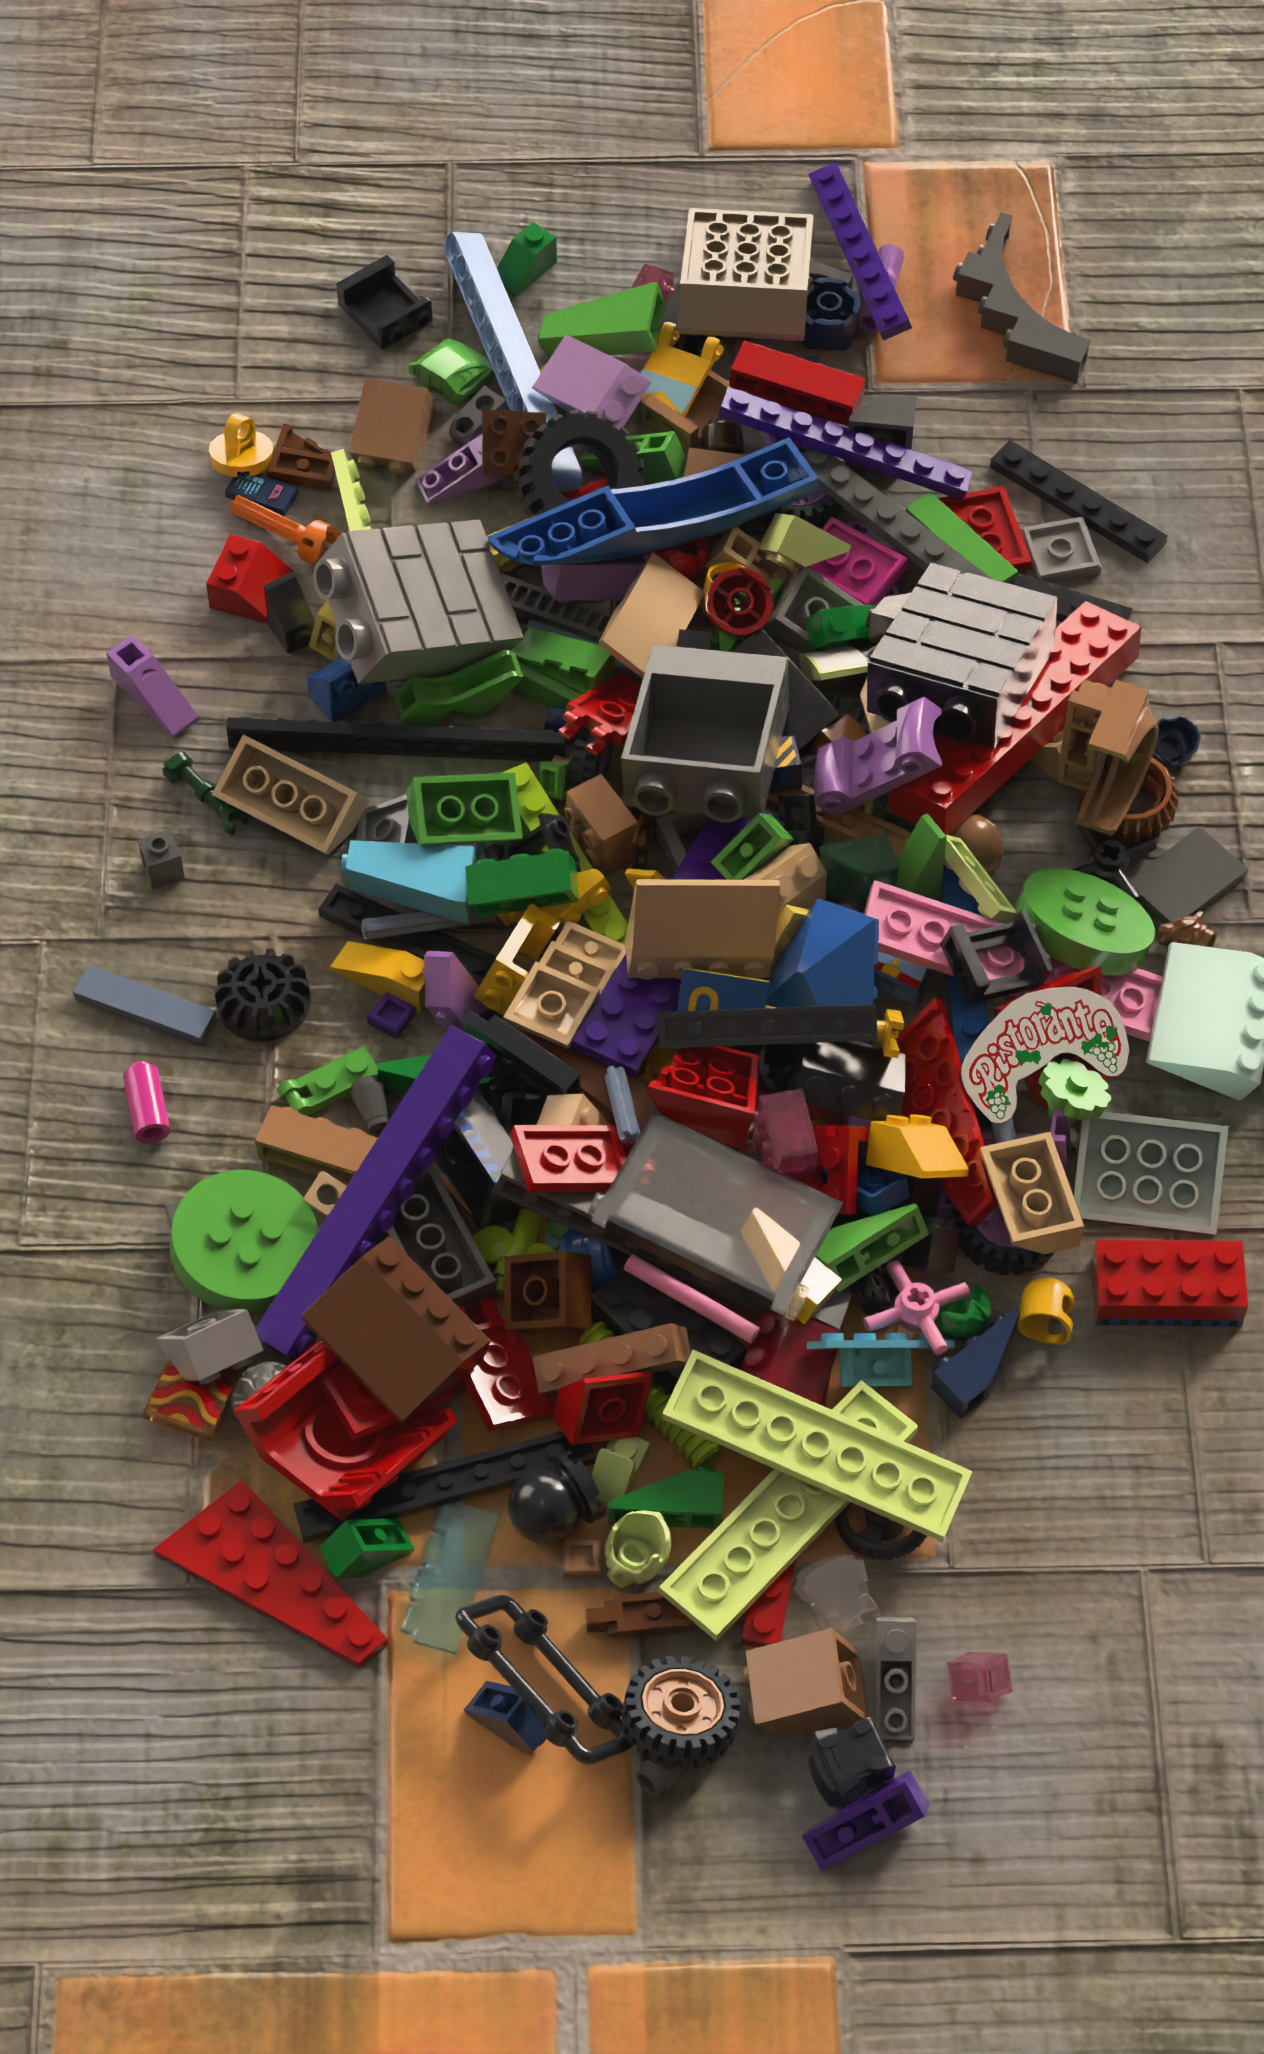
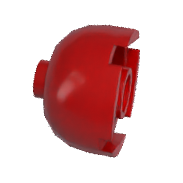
(750, 593)

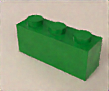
(521, 880)

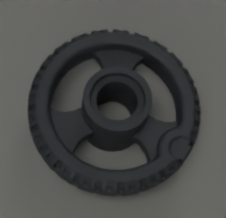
(878, 1528)

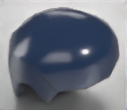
(1176, 741)

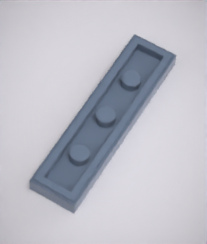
(144, 1004)

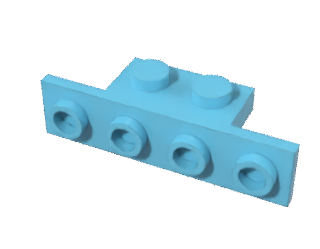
(874, 1360)

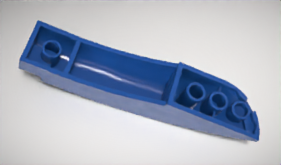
(661, 514)

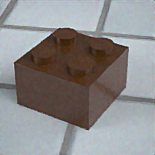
(547, 1292)

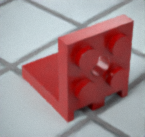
(839, 1156)

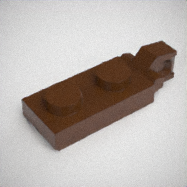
(637, 1616)

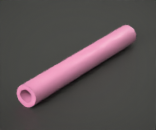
(692, 1298)

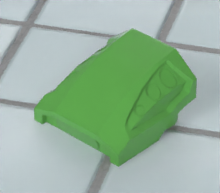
(453, 370)

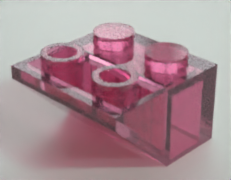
(785, 1134)

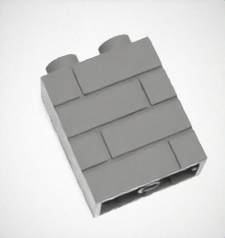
(416, 600)

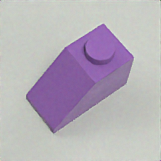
(449, 989)

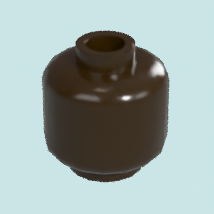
(722, 436)

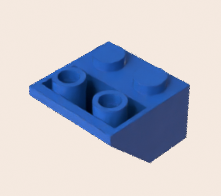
(337, 689)

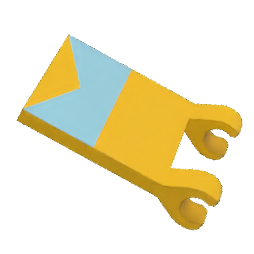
(676, 373)

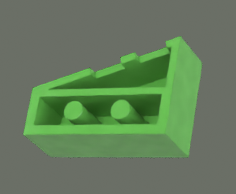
(566, 659)

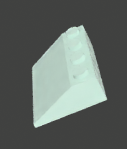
(1211, 1018)
(1150, 1171)

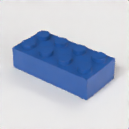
(877, 1188)

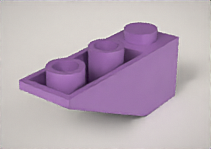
(456, 474)
(150, 686)

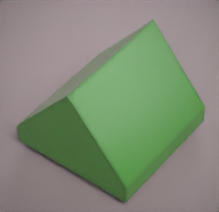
(554, 778)

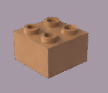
(601, 825)

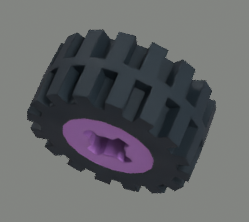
(585, 764)

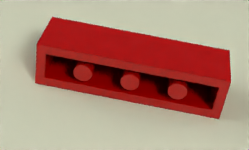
(797, 383)

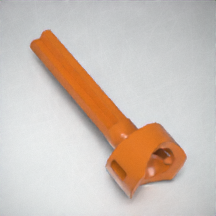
(309, 538)

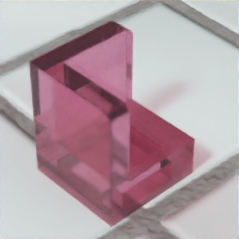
(979, 1676)

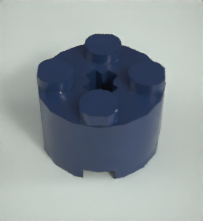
(831, 315)

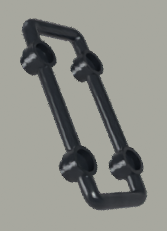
(531, 1629)

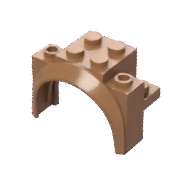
(1123, 733)

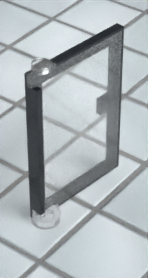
(717, 1215)

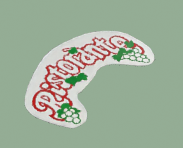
(1033, 1033)

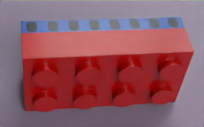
(1169, 1283)

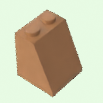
(391, 425)
(806, 1684)

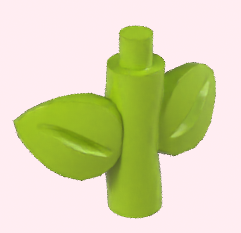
(498, 1242)

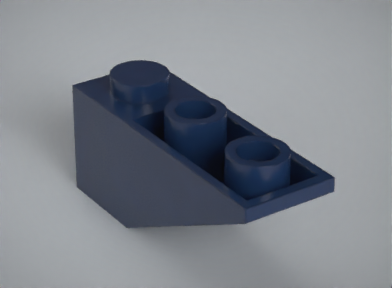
(970, 1374)

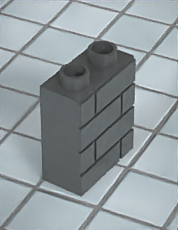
(705, 733)

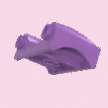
(879, 762)

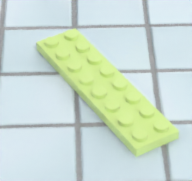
(817, 1445)
(768, 1531)

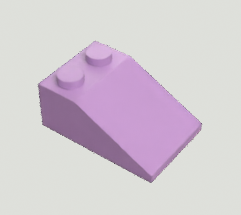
(592, 381)

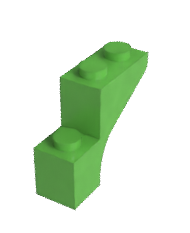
(470, 690)

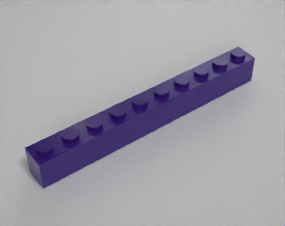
(379, 1185)

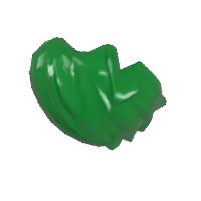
(965, 1316)

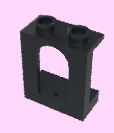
(551, 833)
(1021, 935)

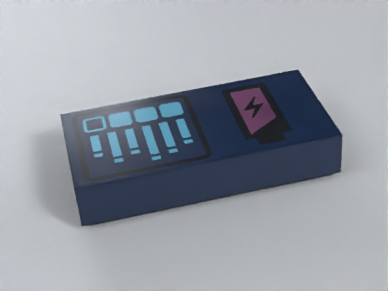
(263, 491)

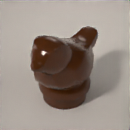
(1187, 931)

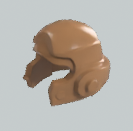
(982, 841)

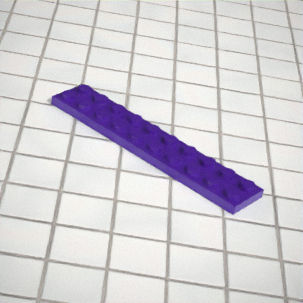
(625, 1016)

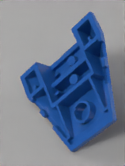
(827, 960)

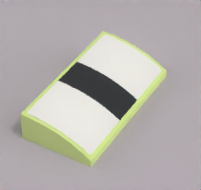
(836, 661)

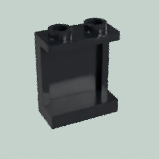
(383, 303)

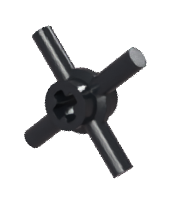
(1111, 860)

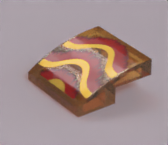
(191, 1405)

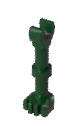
(180, 767)

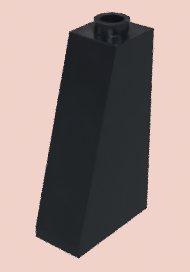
(808, 708)

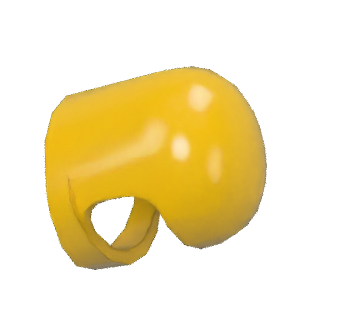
(1041, 1302)

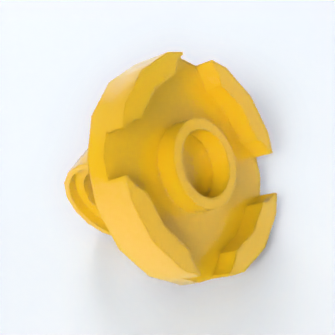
(240, 449)

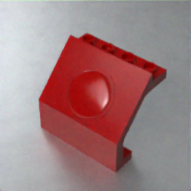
(308, 1444)

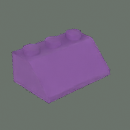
(592, 580)

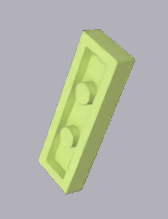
(976, 881)

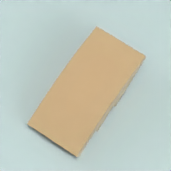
(650, 613)
(565, 984)

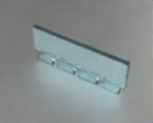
(456, 1575)

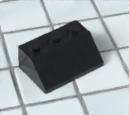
(849, 1078)

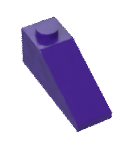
(867, 1820)

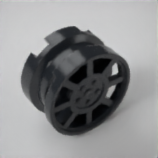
(875, 1291)

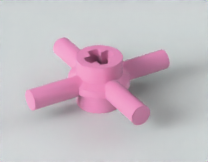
(916, 1307)

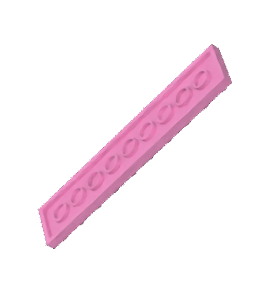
(915, 926)

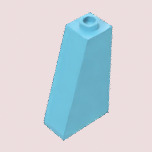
(412, 875)

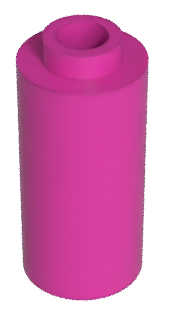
(146, 1102)

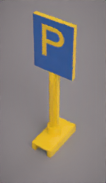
(721, 991)

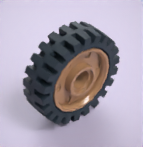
(680, 1712)

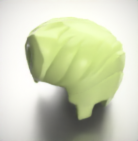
(637, 1548)

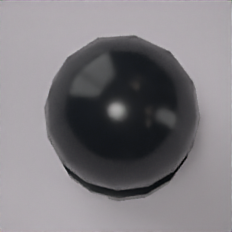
(550, 1503)

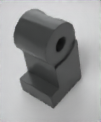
(468, 422)

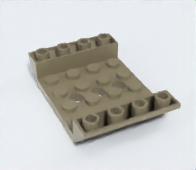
(742, 292)

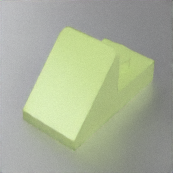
(618, 1467)

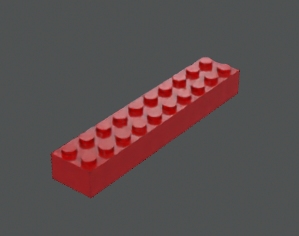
(1086, 647)

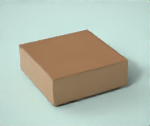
(581, 1558)

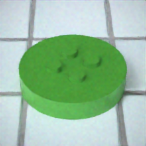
(1086, 921)
(240, 1238)

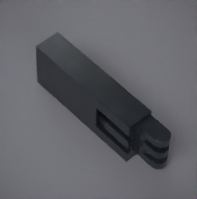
(523, 1056)

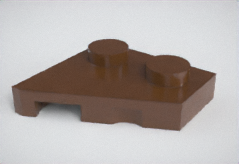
(301, 461)

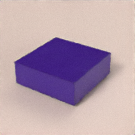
(391, 1015)

